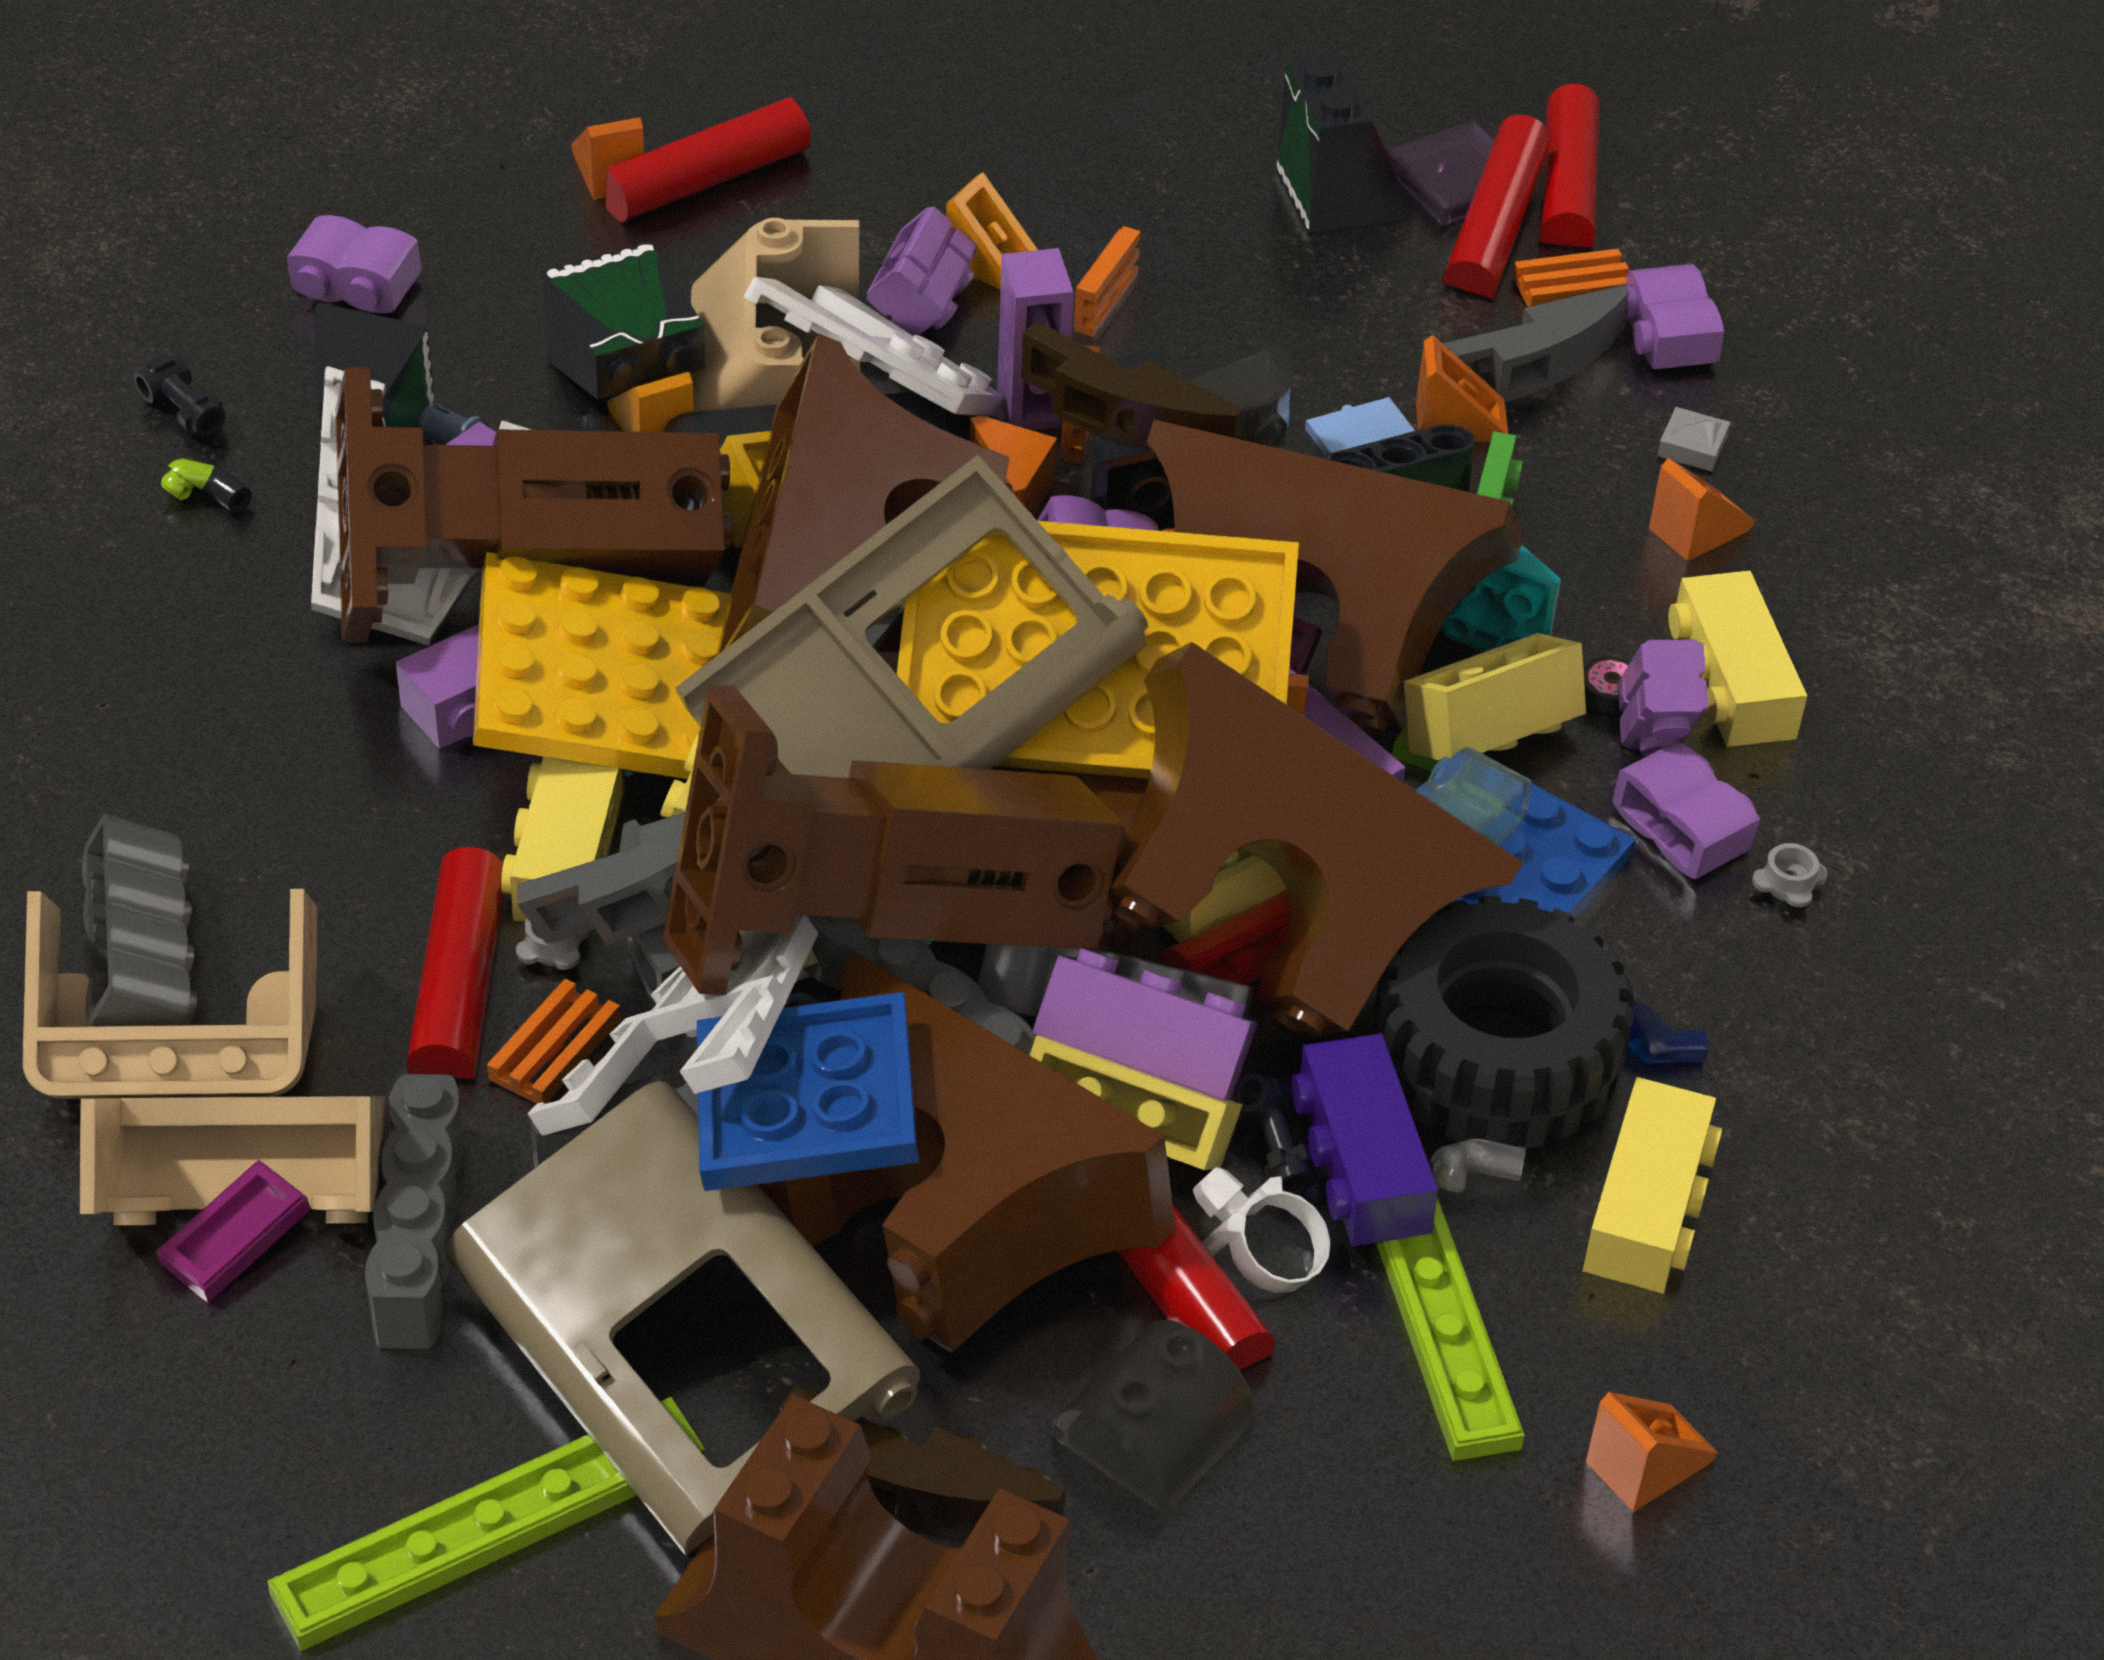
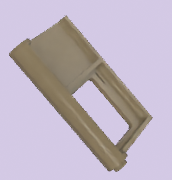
(840, 700)
(612, 1232)

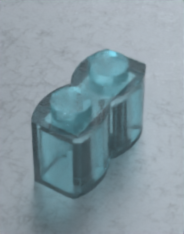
(1479, 793)

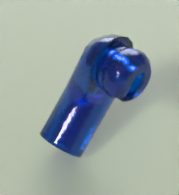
(1657, 1043)

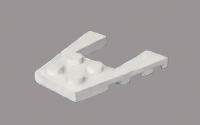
(874, 339)
(412, 609)
(727, 1054)

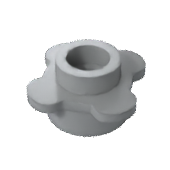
(1790, 874)
(561, 953)

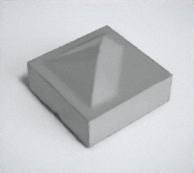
(1693, 439)

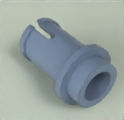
(445, 425)

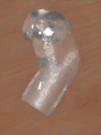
(1475, 1156)

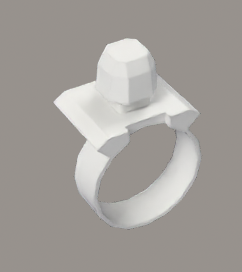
(1221, 1195)

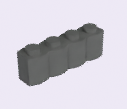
(136, 927)
(915, 963)
(1020, 976)
(415, 1212)

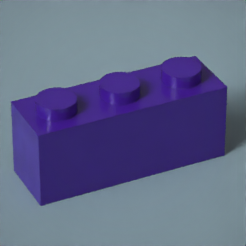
(1365, 1140)

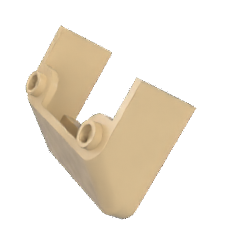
(757, 364)
(81, 1061)
(188, 1150)

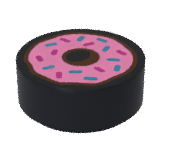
(1601, 683)

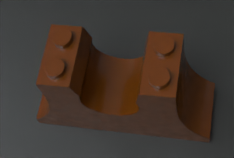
(830, 479)
(1369, 539)
(1342, 833)
(1008, 1177)
(826, 1573)

